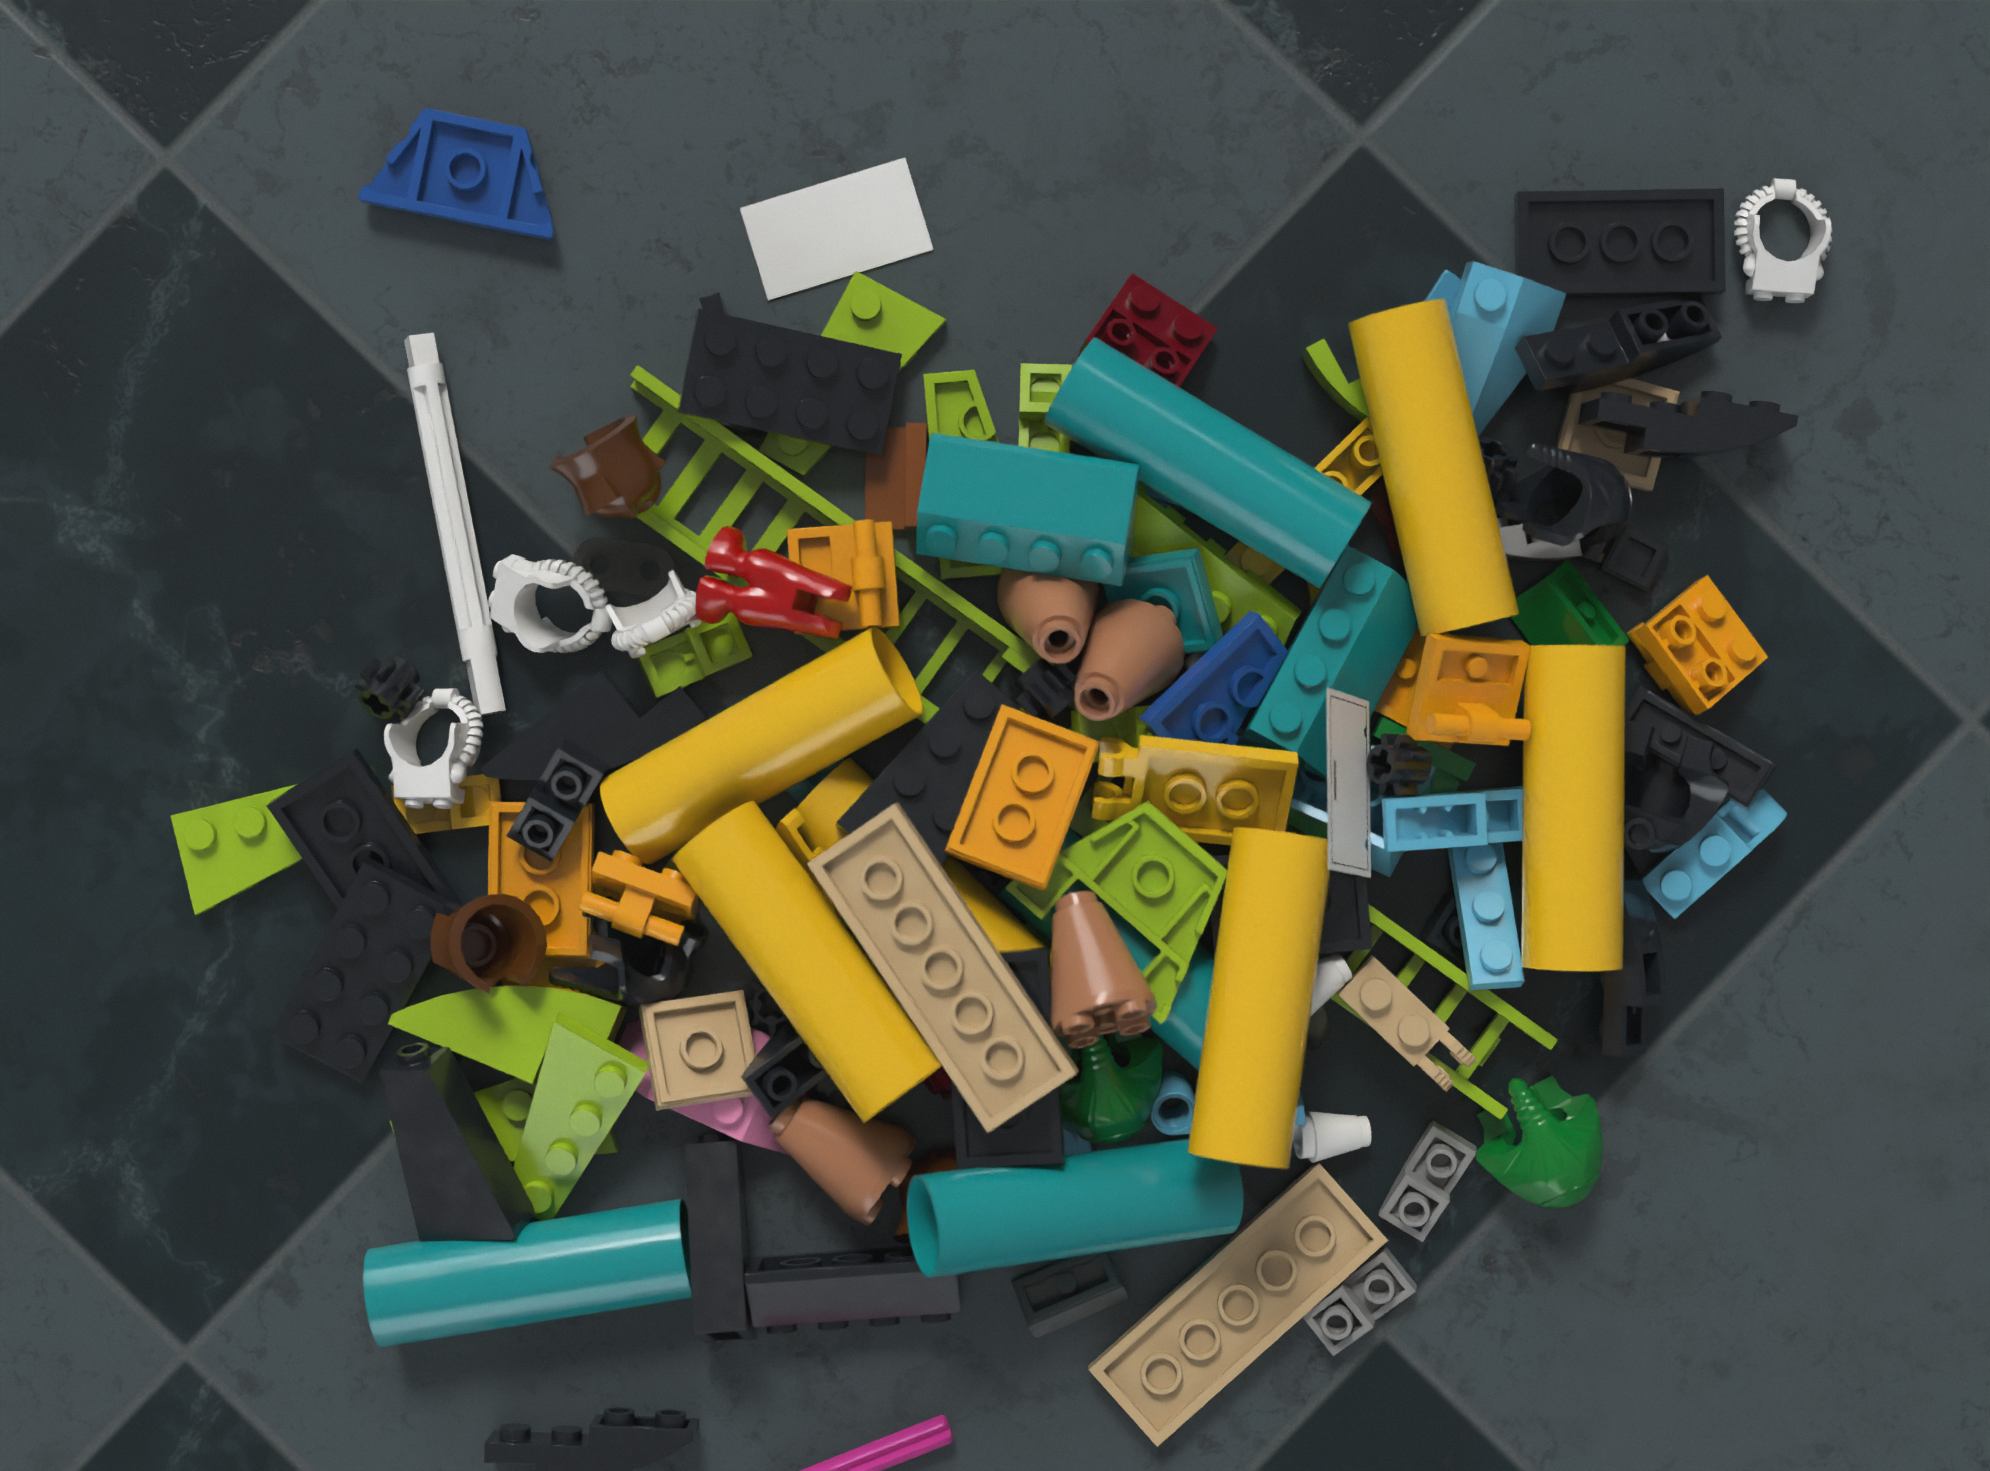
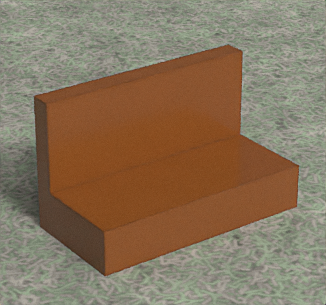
(896, 477)

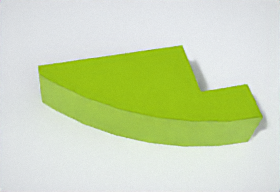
(508, 1025)

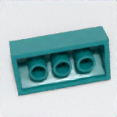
(1027, 509)
(1345, 644)

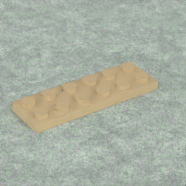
(943, 967)
(1237, 1303)

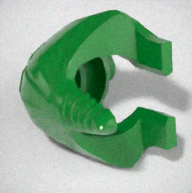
(1110, 1100)
(1558, 1148)

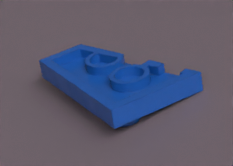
(1220, 687)

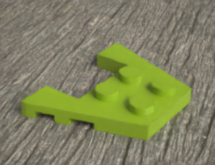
(1151, 879)

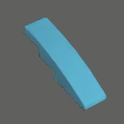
(1453, 819)

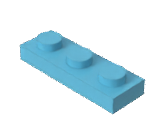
(1486, 917)

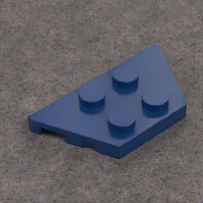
(465, 174)

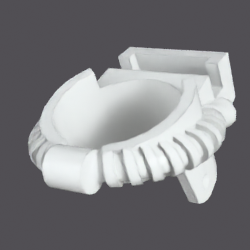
(1772, 275)
(516, 610)
(653, 619)
(440, 780)

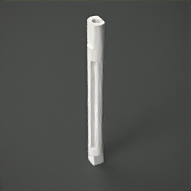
(454, 522)

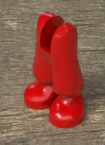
(778, 589)

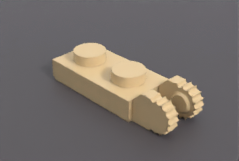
(1401, 1019)

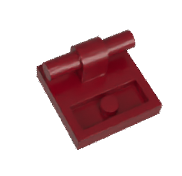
(1153, 330)

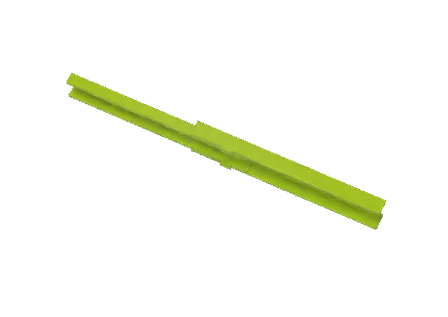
(1011, 650)

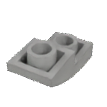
(1517, 548)
(1427, 1180)
(1360, 1300)

